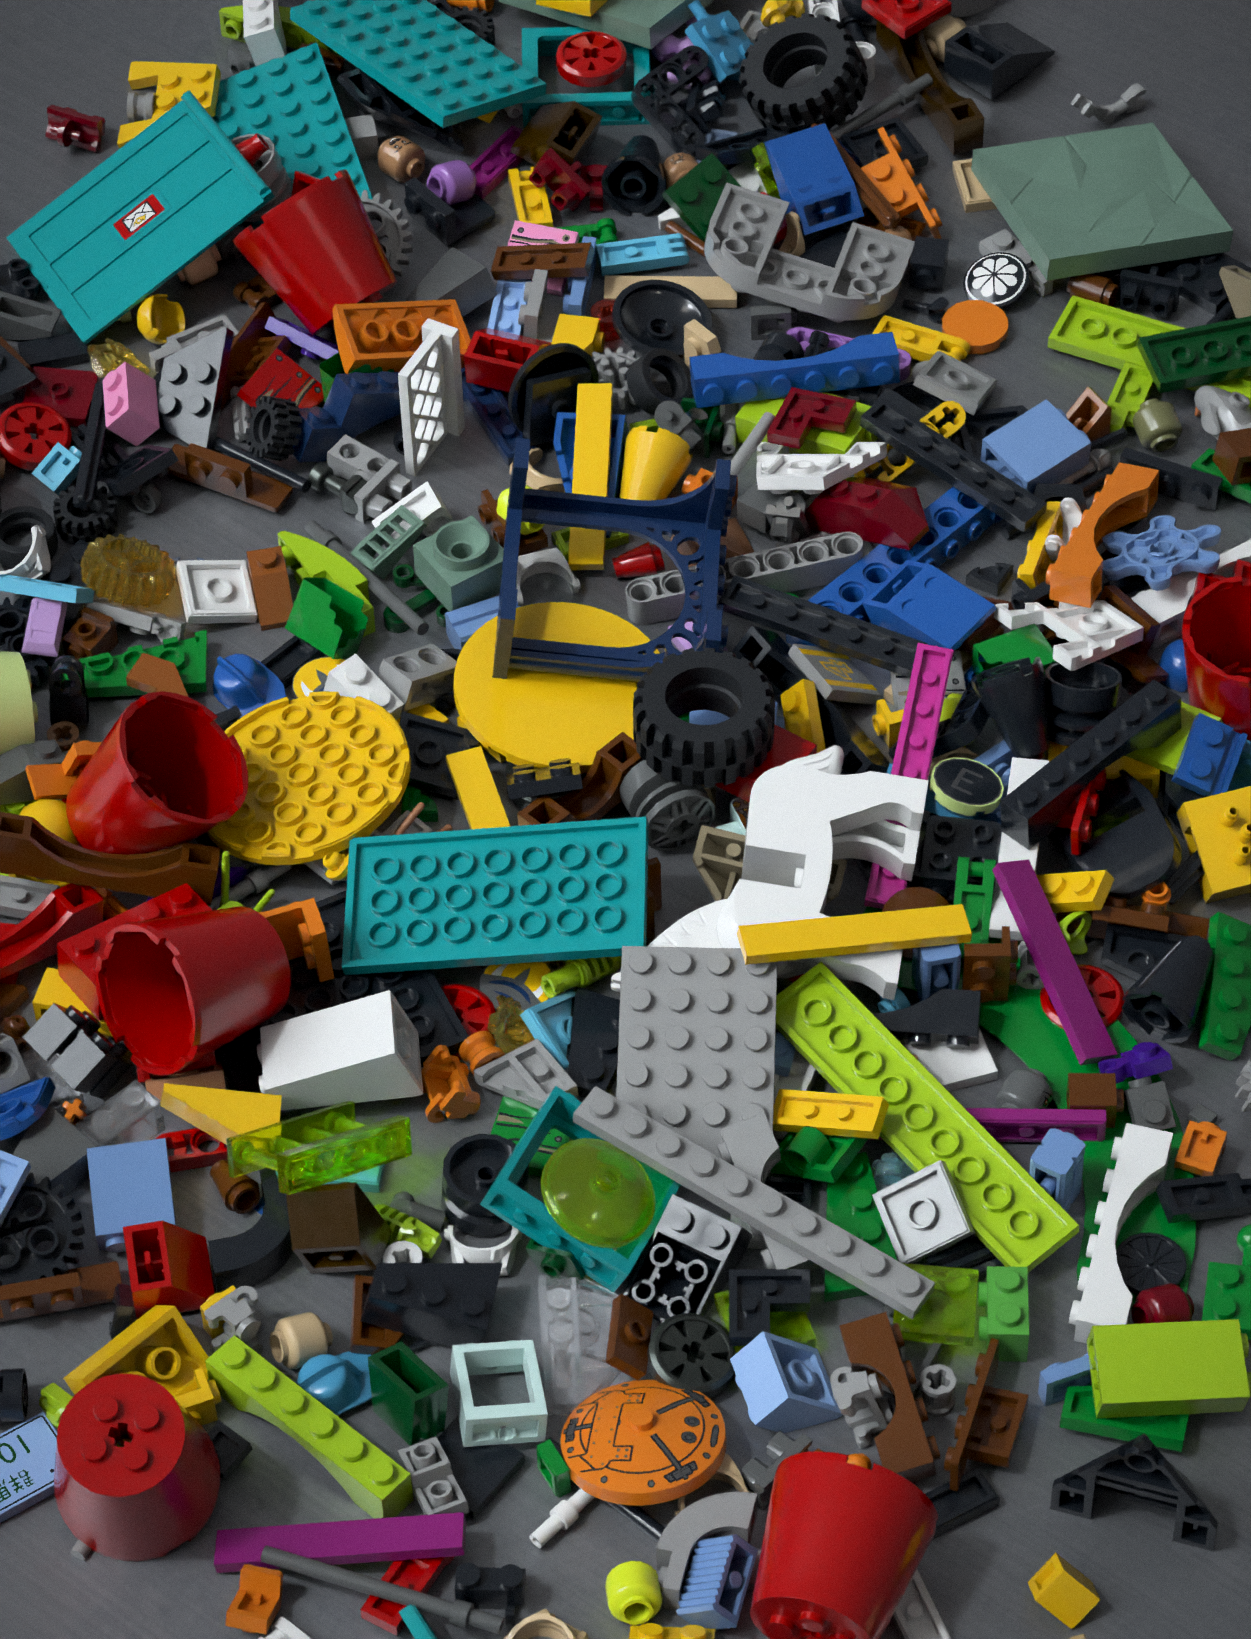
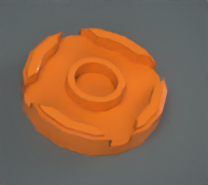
(978, 323)

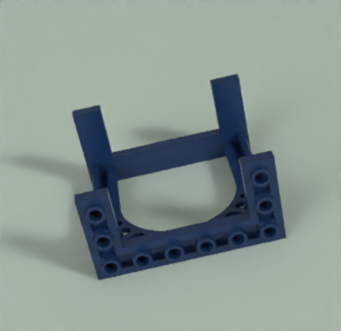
(690, 517)

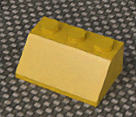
(154, 1347)

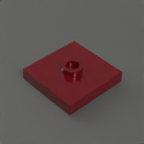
(65, 391)

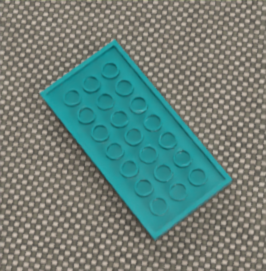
(420, 56)
(298, 111)
(495, 895)

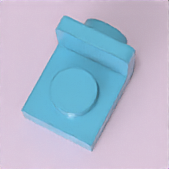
(59, 468)

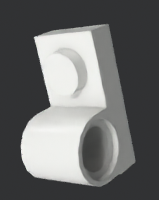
(424, 504)

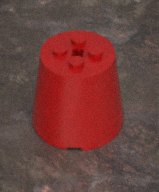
(319, 252)
(1219, 651)
(157, 778)
(190, 984)
(136, 1496)
(838, 1548)

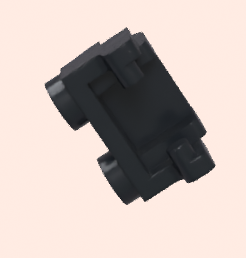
(491, 1587)

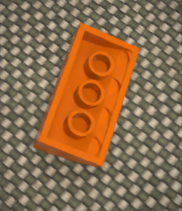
(390, 331)

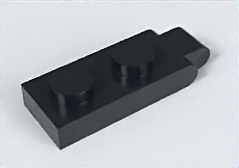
(1205, 1197)

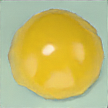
(160, 318)

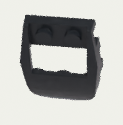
(1136, 852)

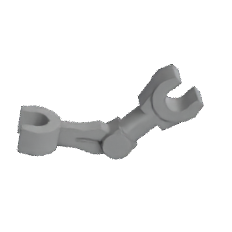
(1129, 102)

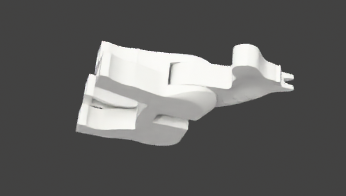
(795, 828)

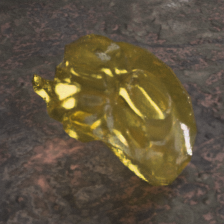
(112, 355)
(508, 1025)

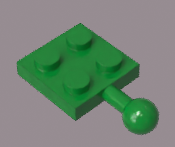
(1230, 1287)

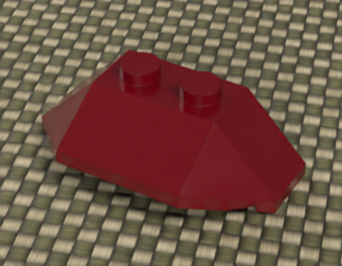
(872, 509)

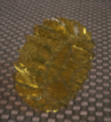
(128, 571)

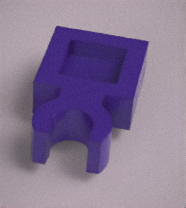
(1140, 1062)

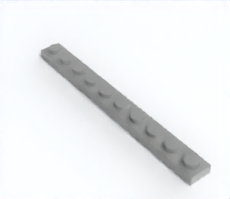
(754, 1202)

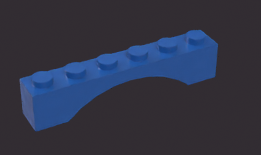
(732, 379)

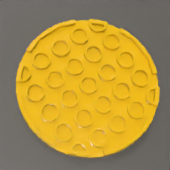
(546, 714)
(315, 777)

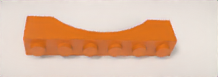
(1124, 498)

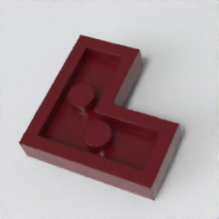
(809, 409)

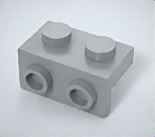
(542, 310)

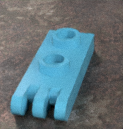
(642, 254)

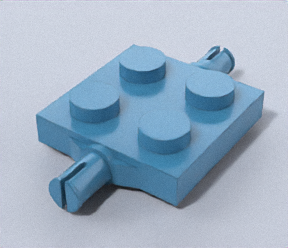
(720, 39)

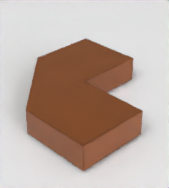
(155, 675)

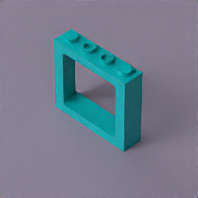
(613, 106)
(532, 1217)

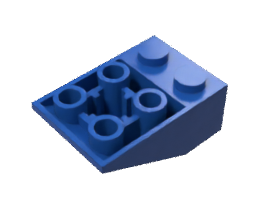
(813, 179)
(927, 606)

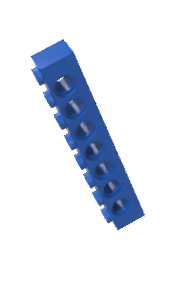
(952, 524)

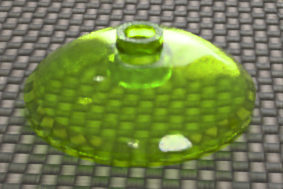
(589, 1204)

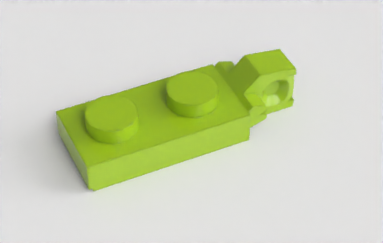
(1129, 392)

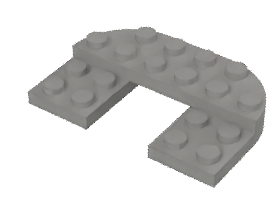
(856, 289)

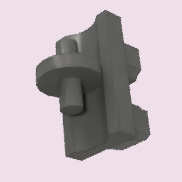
(671, 416)
(788, 519)
(760, 1476)

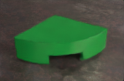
(412, 797)

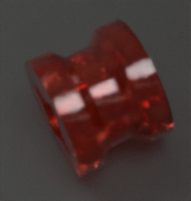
(603, 311)

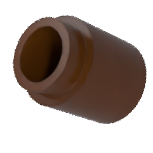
(1094, 288)

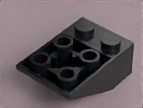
(993, 56)
(686, 1260)

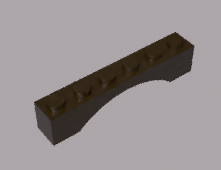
(952, 115)

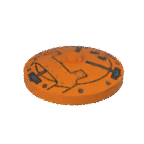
(643, 1443)

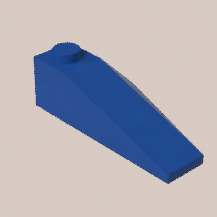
(564, 447)

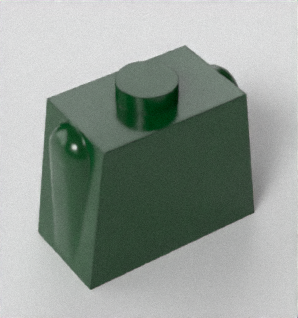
(407, 1394)

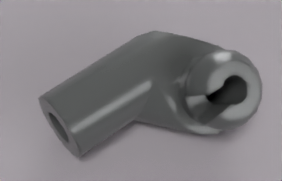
(430, 1216)

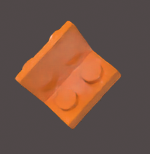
(303, 935)

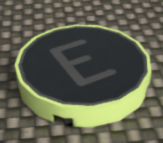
(966, 786)

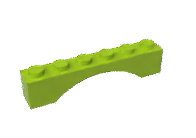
(360, 1467)

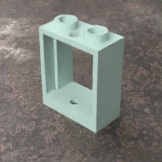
(482, 1423)

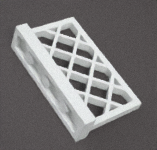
(431, 394)

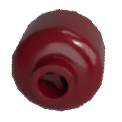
(1162, 1305)

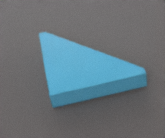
(552, 1025)

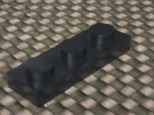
(1179, 480)

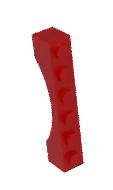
(54, 920)

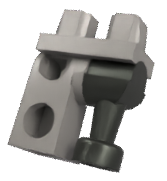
(369, 476)

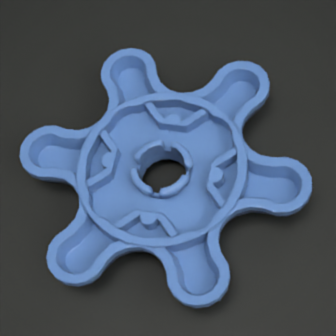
(1161, 552)

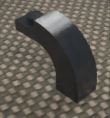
(260, 1250)

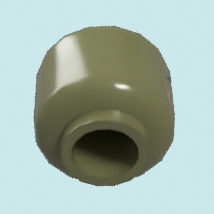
(1157, 425)

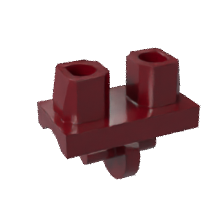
(74, 128)
(562, 179)

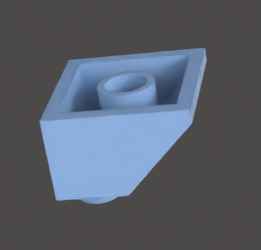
(784, 1384)

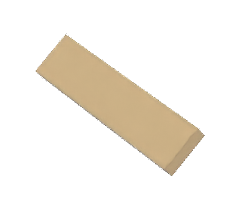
(712, 290)

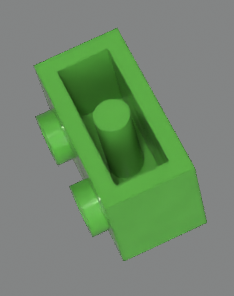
(1005, 1311)

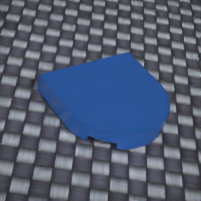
(24, 1106)

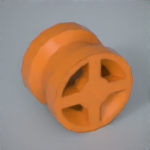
(479, 1050)

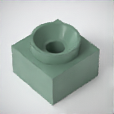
(460, 563)

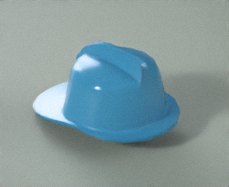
(337, 1380)

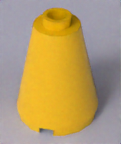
(652, 463)

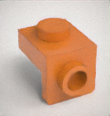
(256, 1599)

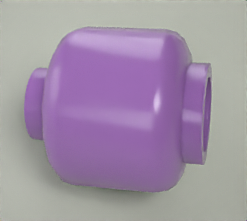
(452, 181)

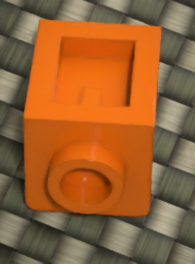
(1201, 1148)

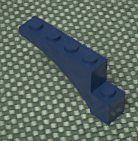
(352, 407)

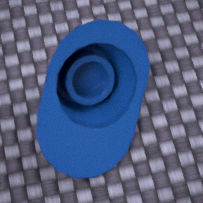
(245, 683)

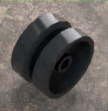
(467, 1177)

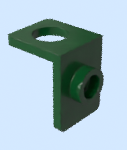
(712, 425)
(554, 1261)

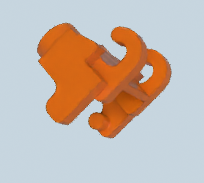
(447, 1087)

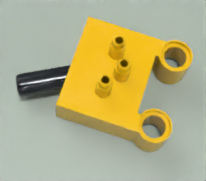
(1218, 845)

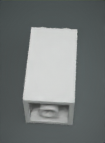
(342, 1055)

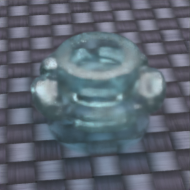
(890, 1169)

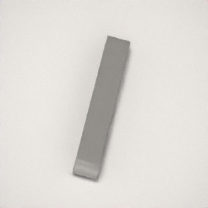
(780, 568)

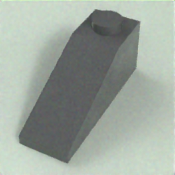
(13, 777)

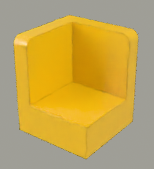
(1063, 1591)

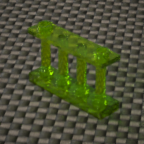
(319, 1147)

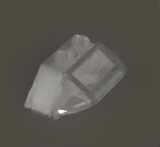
(574, 1340)

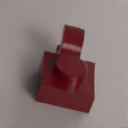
(593, 176)

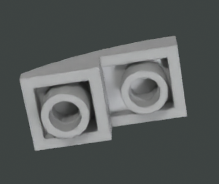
(433, 1478)

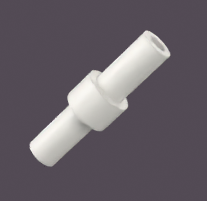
(561, 1517)

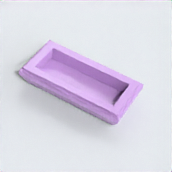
(44, 627)

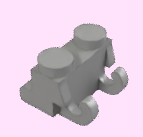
(239, 1318)
(861, 1403)

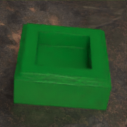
(553, 1468)

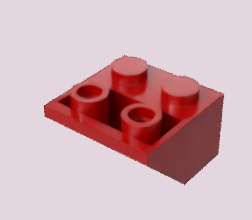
(497, 356)
(167, 1267)

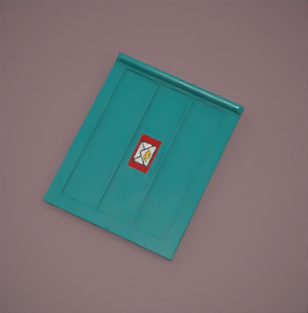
(139, 217)

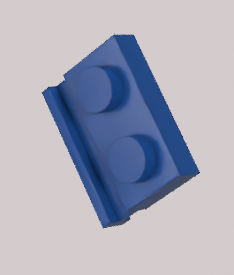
(1209, 756)

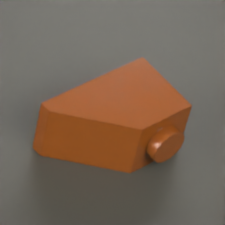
(270, 586)

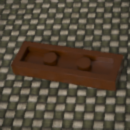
(558, 259)

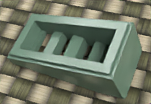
(389, 557)

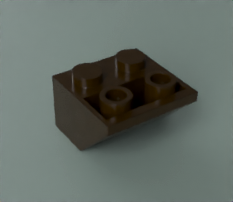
(560, 126)
(336, 1229)

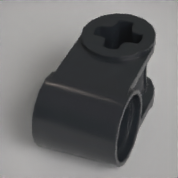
(68, 697)

